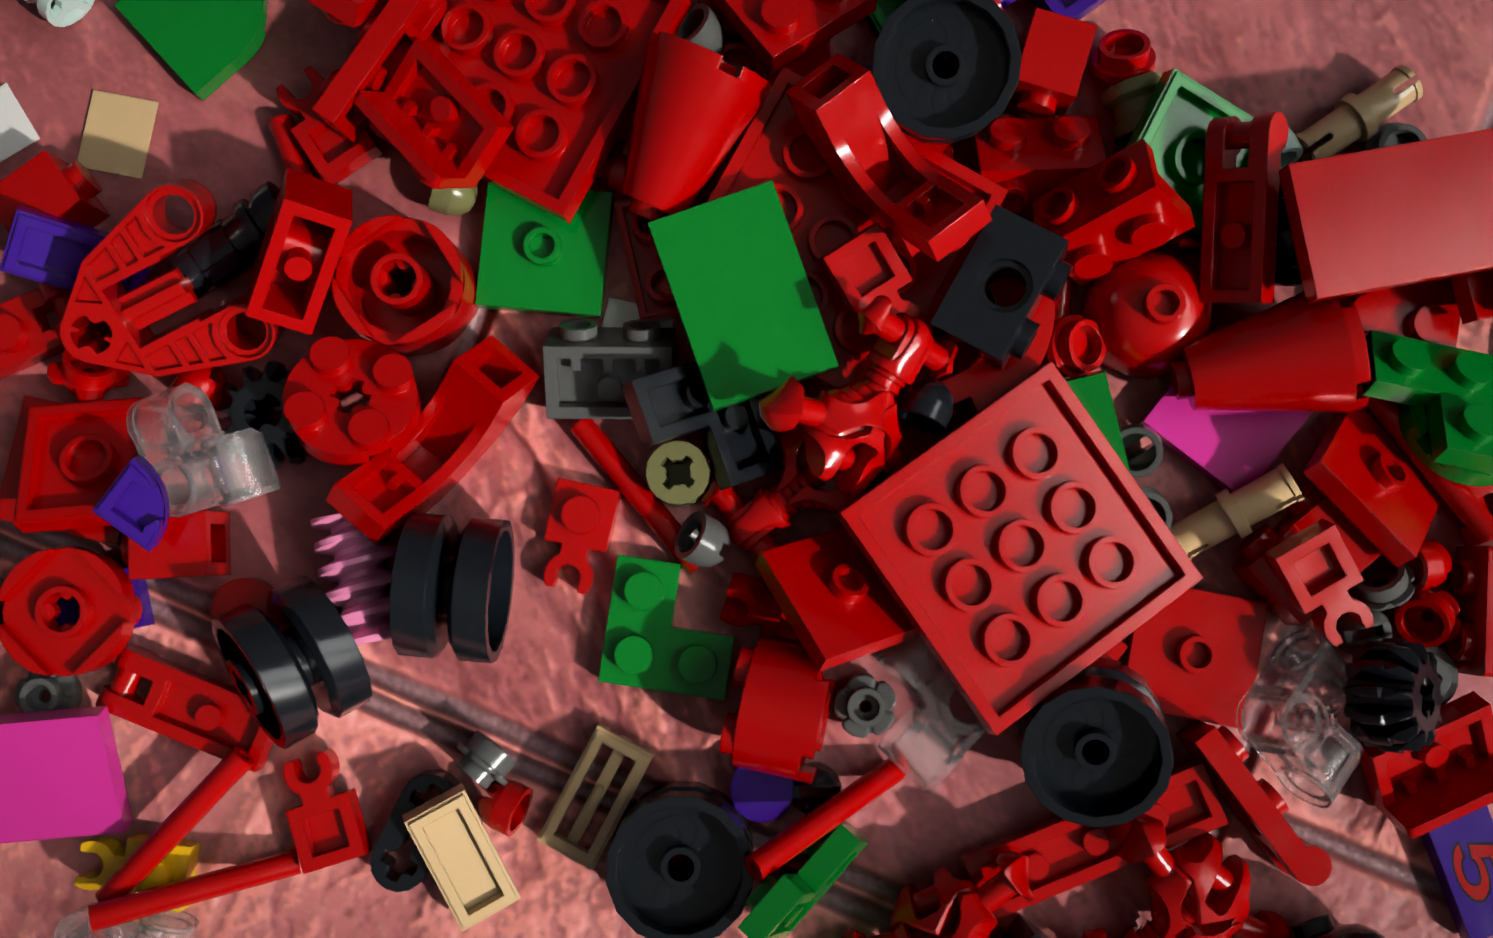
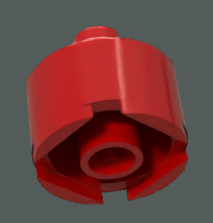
(370, 286)
(780, 711)

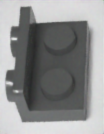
(591, 363)

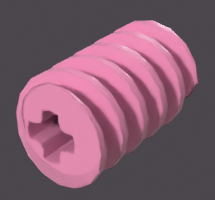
(359, 577)

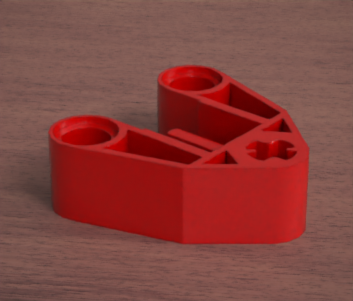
(98, 296)

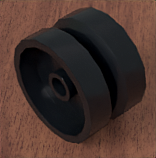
(983, 80)
(452, 587)
(292, 660)
(1098, 747)
(688, 900)

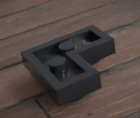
(678, 404)

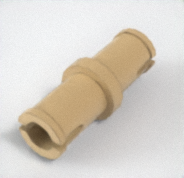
(1360, 115)
(1237, 511)

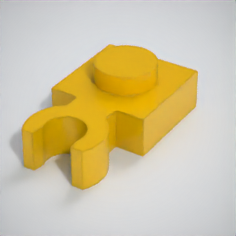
(177, 865)

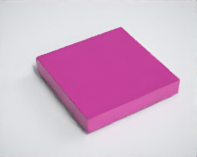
(1222, 444)
(60, 776)

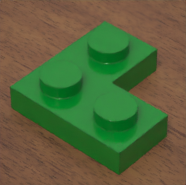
(1446, 381)
(644, 645)
(783, 902)

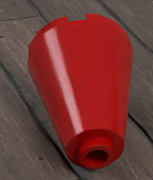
(684, 122)
(1279, 361)

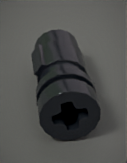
(229, 244)

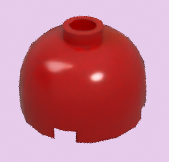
(1147, 313)

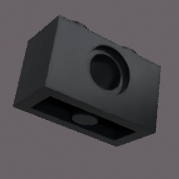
(1003, 249)

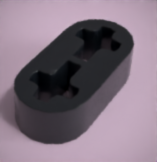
(396, 834)

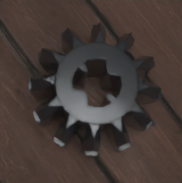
(252, 405)
(1393, 695)

